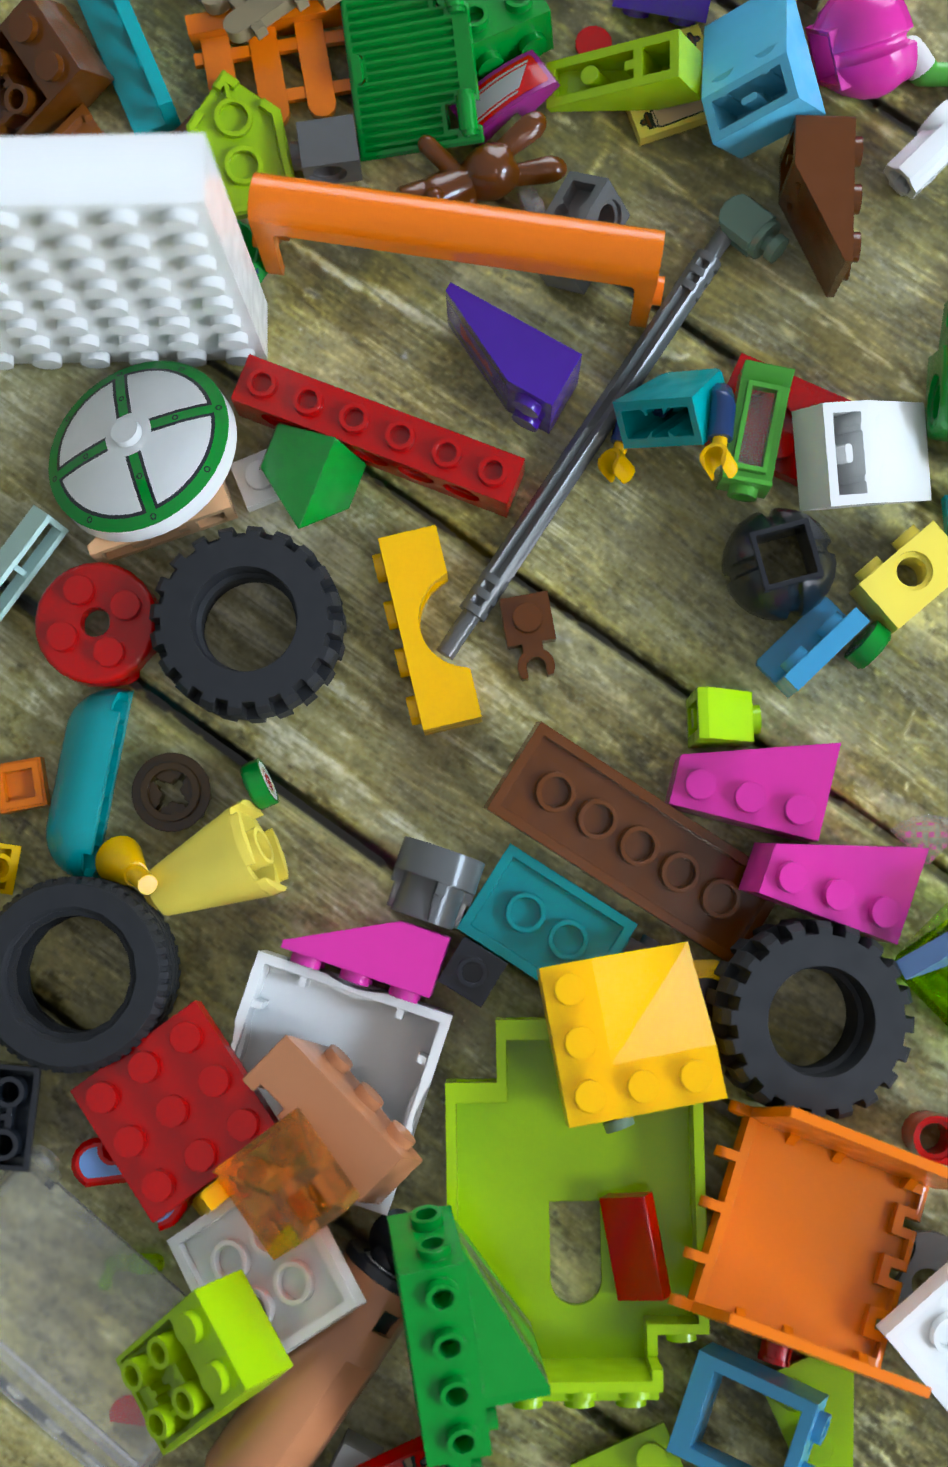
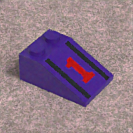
(521, 364)

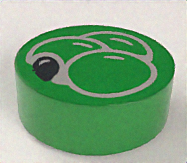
(868, 645)

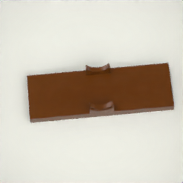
(628, 841)

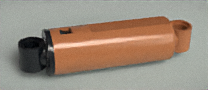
(305, 1406)

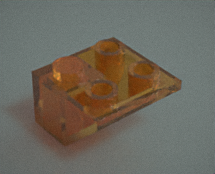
(286, 1184)

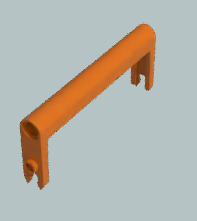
(455, 232)

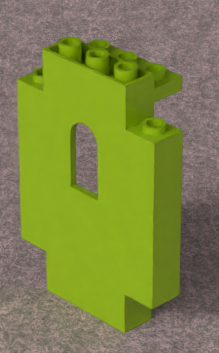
(517, 1154)

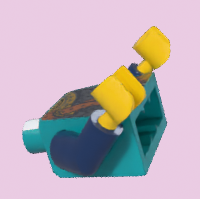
(674, 411)

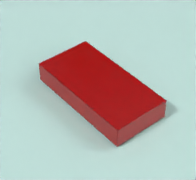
(635, 1246)

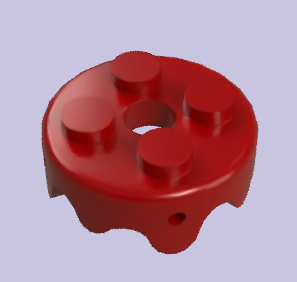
(104, 659)

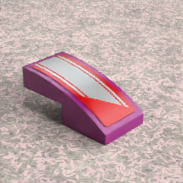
(512, 89)

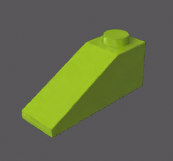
(629, 76)

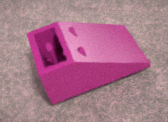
(391, 953)

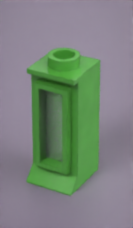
(759, 419)

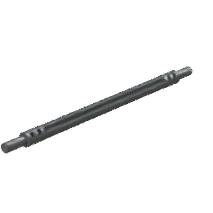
(584, 443)

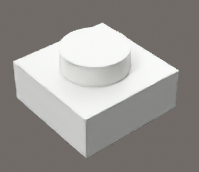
(253, 483)

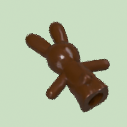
(490, 168)

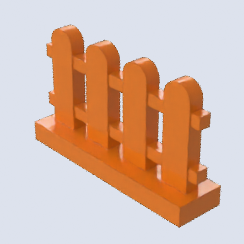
(311, 43)

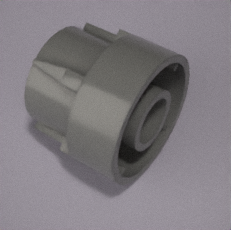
(433, 882)

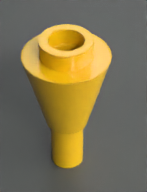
(123, 862)

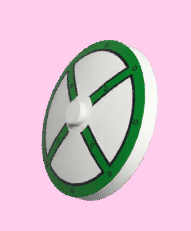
(142, 451)

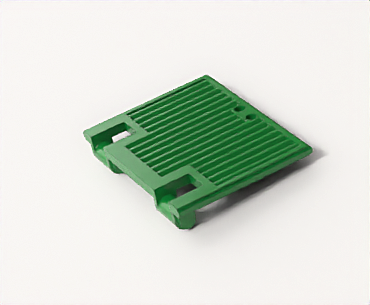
(413, 68)

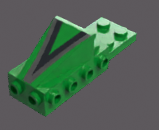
(462, 1337)

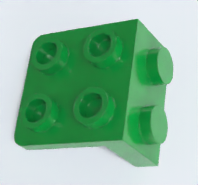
(507, 30)

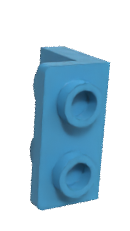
(809, 645)

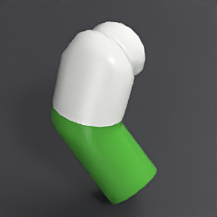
(928, 71)

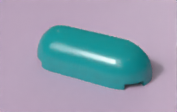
(87, 780)

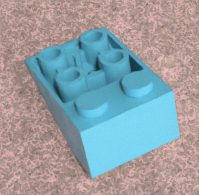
(757, 76)

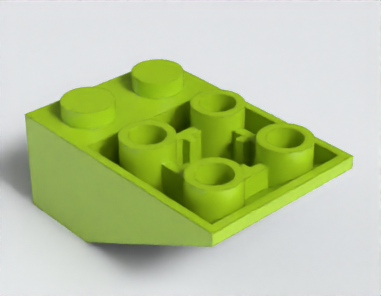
(202, 1360)

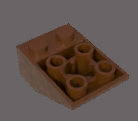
(45, 69)
(822, 195)

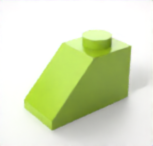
(721, 718)

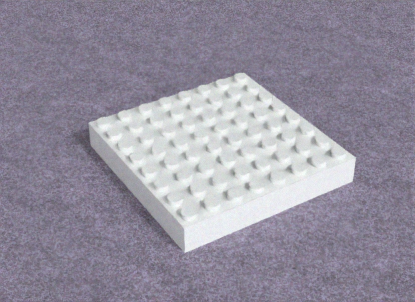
(122, 254)

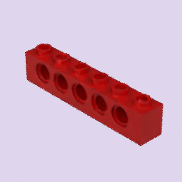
(381, 435)

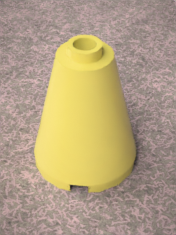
(221, 865)

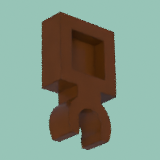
(529, 625)

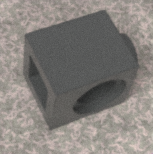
(327, 150)

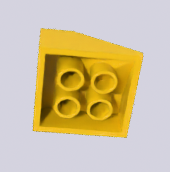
(630, 1034)

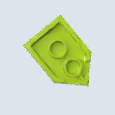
(243, 137)

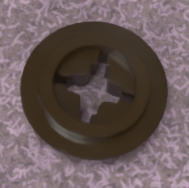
(148, 796)

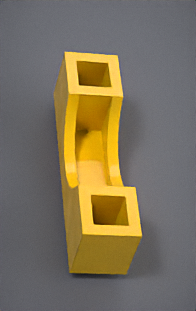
(415, 571)

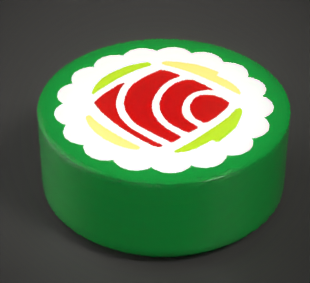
(259, 784)

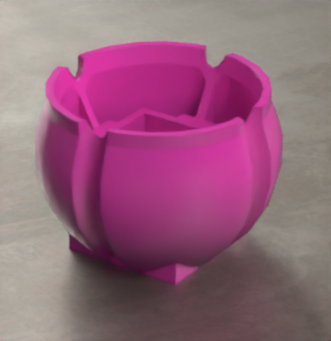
(862, 47)

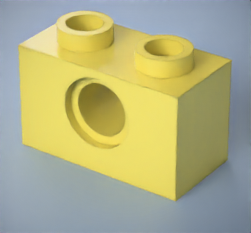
(883, 593)

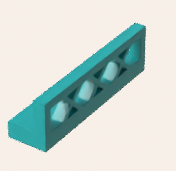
(131, 65)

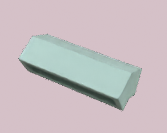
(16, 548)

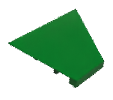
(311, 473)

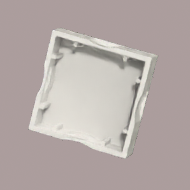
(385, 1037)

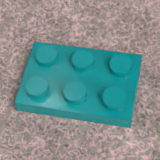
(541, 917)

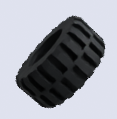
(208, 575)
(872, 1027)

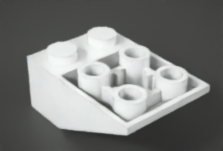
(861, 454)

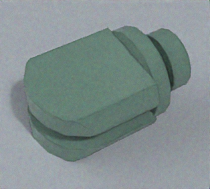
(752, 228)

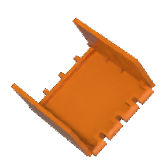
(810, 1237)

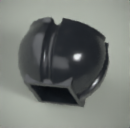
(748, 576)

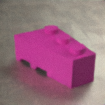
(758, 789)
(839, 883)

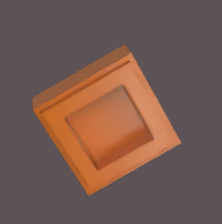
(23, 785)

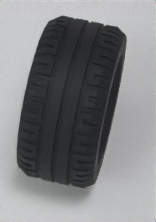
(152, 966)

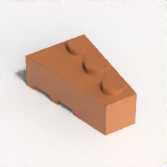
(341, 1111)

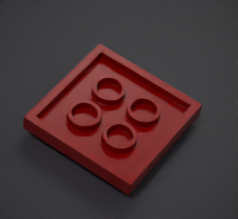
(174, 1110)

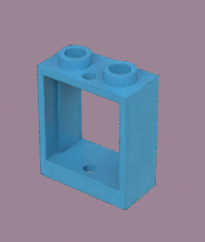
(701, 1392)

